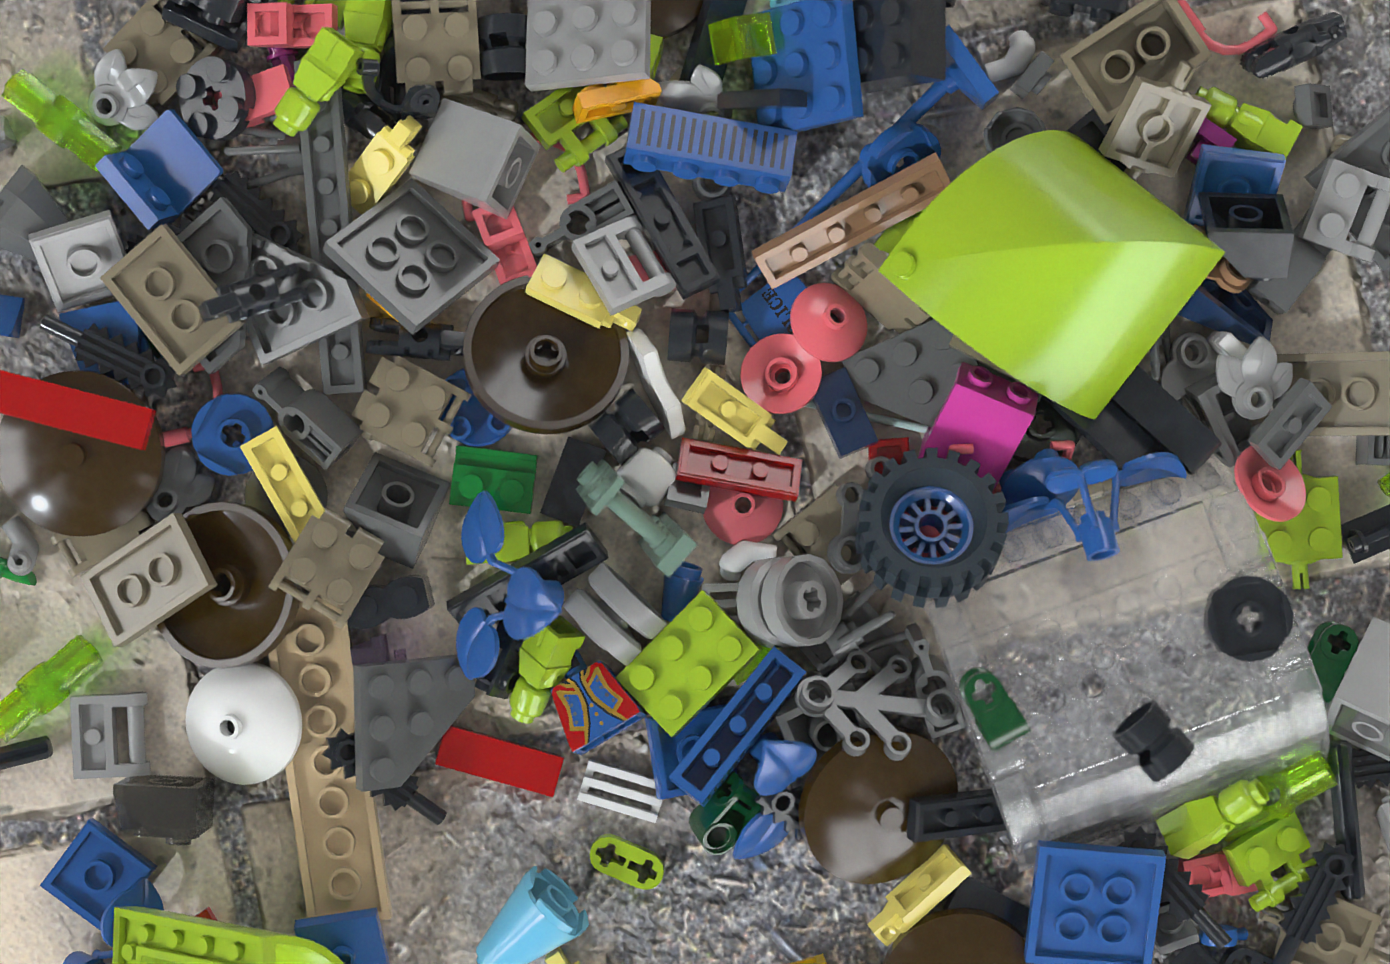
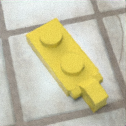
(382, 164)
(575, 295)
(732, 412)
(919, 894)

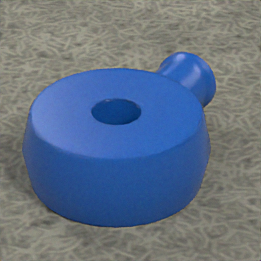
(1235, 933)

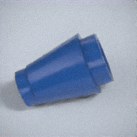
(680, 589)

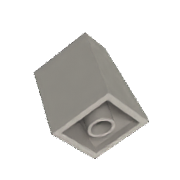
(475, 157)
(1363, 699)

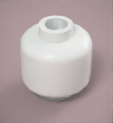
(647, 476)

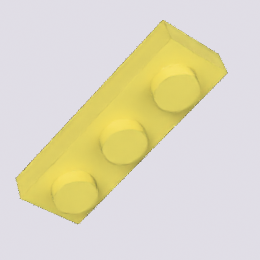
(283, 480)

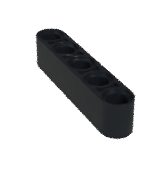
(1165, 420)

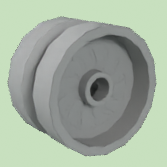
(789, 601)
(610, 618)

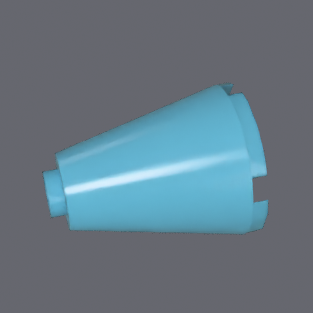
(532, 921)

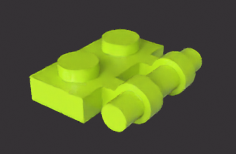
(554, 122)
(1265, 850)

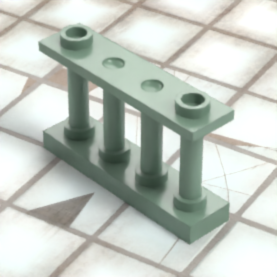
(661, 536)

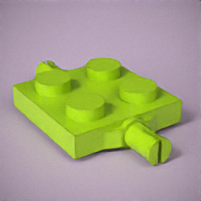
(1312, 533)

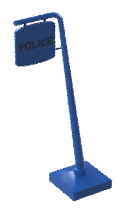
(770, 308)

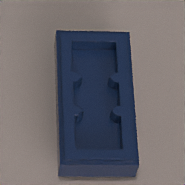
(843, 414)

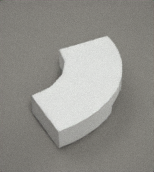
(655, 382)

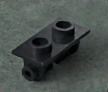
(1367, 534)
(505, 673)

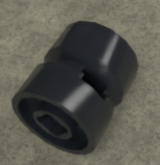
(501, 61)
(682, 336)
(626, 426)
(1149, 736)

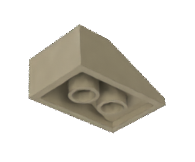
(1140, 42)

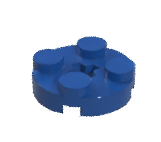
(899, 141)
(210, 441)

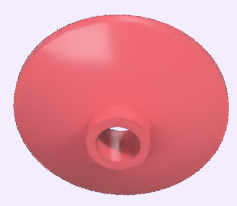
(816, 329)
(770, 358)
(1270, 491)
(735, 526)

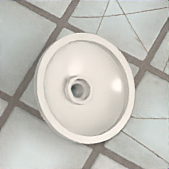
(264, 721)

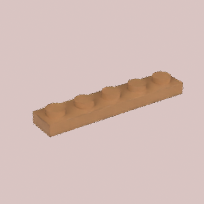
(851, 221)

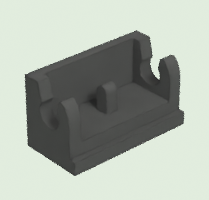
(1219, 415)

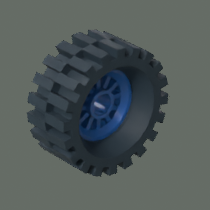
(949, 488)

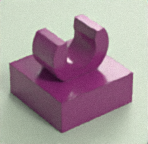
(1210, 135)

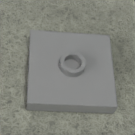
(76, 257)

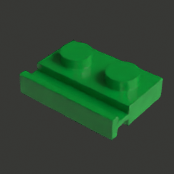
(503, 474)

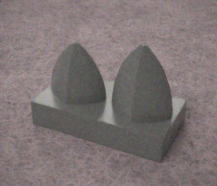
(1289, 423)

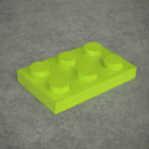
(688, 663)

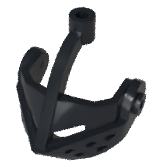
(420, 100)

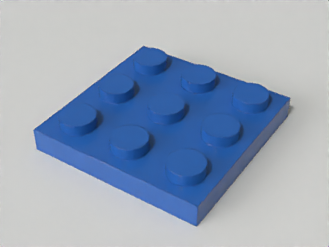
(813, 55)
(1093, 904)

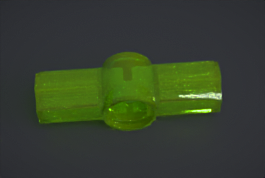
(59, 118)
(46, 686)
(1296, 785)

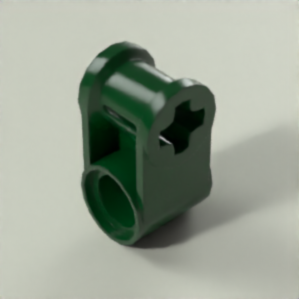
(1331, 661)
(994, 713)
(724, 815)

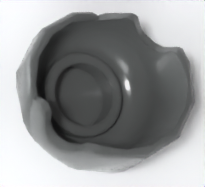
(1011, 125)

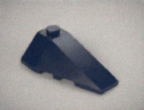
(1228, 312)

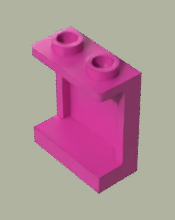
(982, 413)

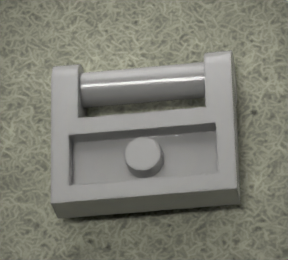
(1336, 207)
(612, 270)
(96, 735)

